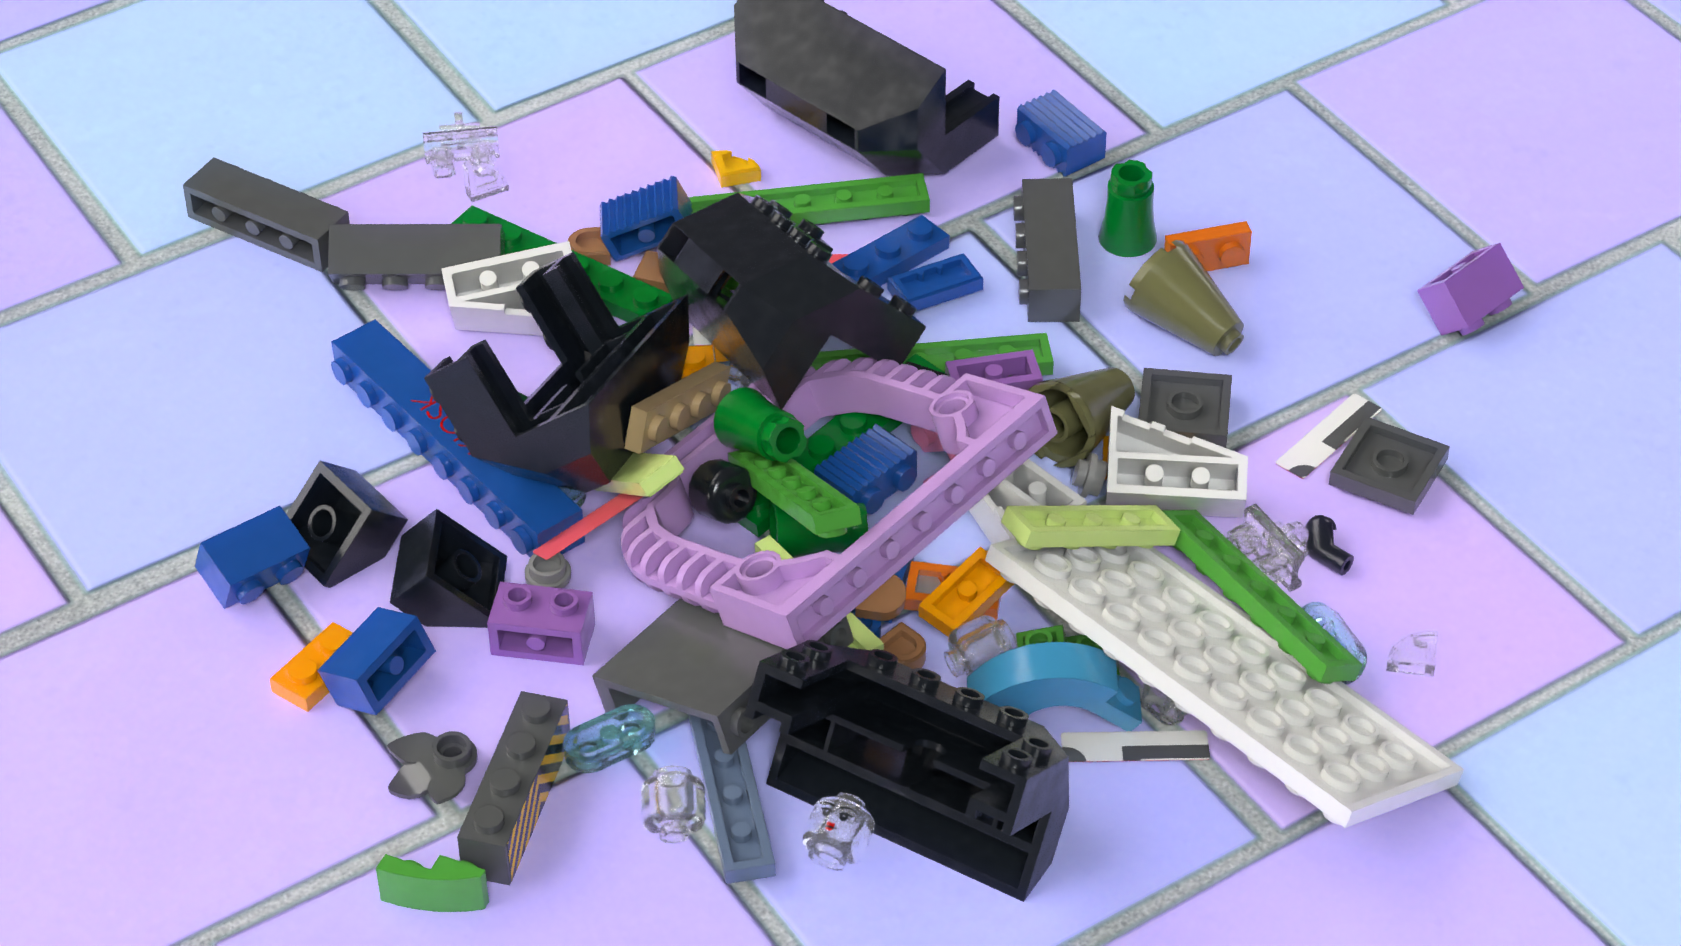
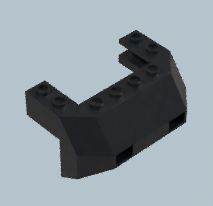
(858, 87)
(785, 293)
(579, 416)
(925, 757)

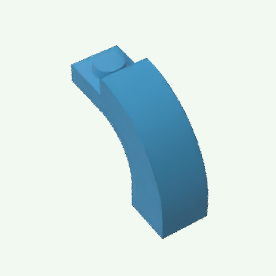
(1059, 676)

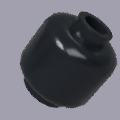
(722, 491)

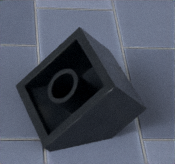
(343, 523)
(446, 574)

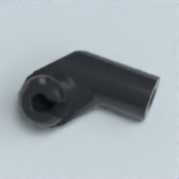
(1322, 545)

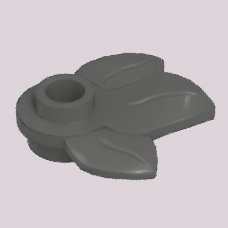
(432, 765)

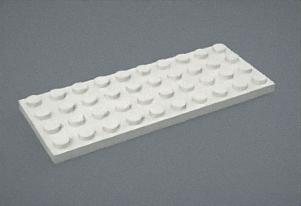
(1232, 677)

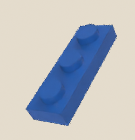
(895, 251)

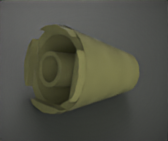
(1183, 299)
(1082, 411)

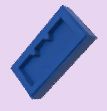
(937, 282)

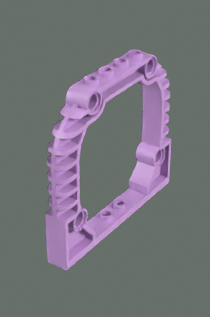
(802, 598)

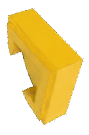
(734, 170)

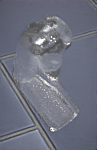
(1161, 706)

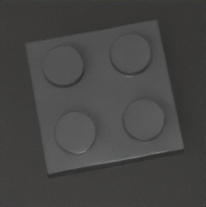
(1187, 403)
(1389, 465)

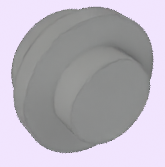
(1089, 475)
(548, 573)

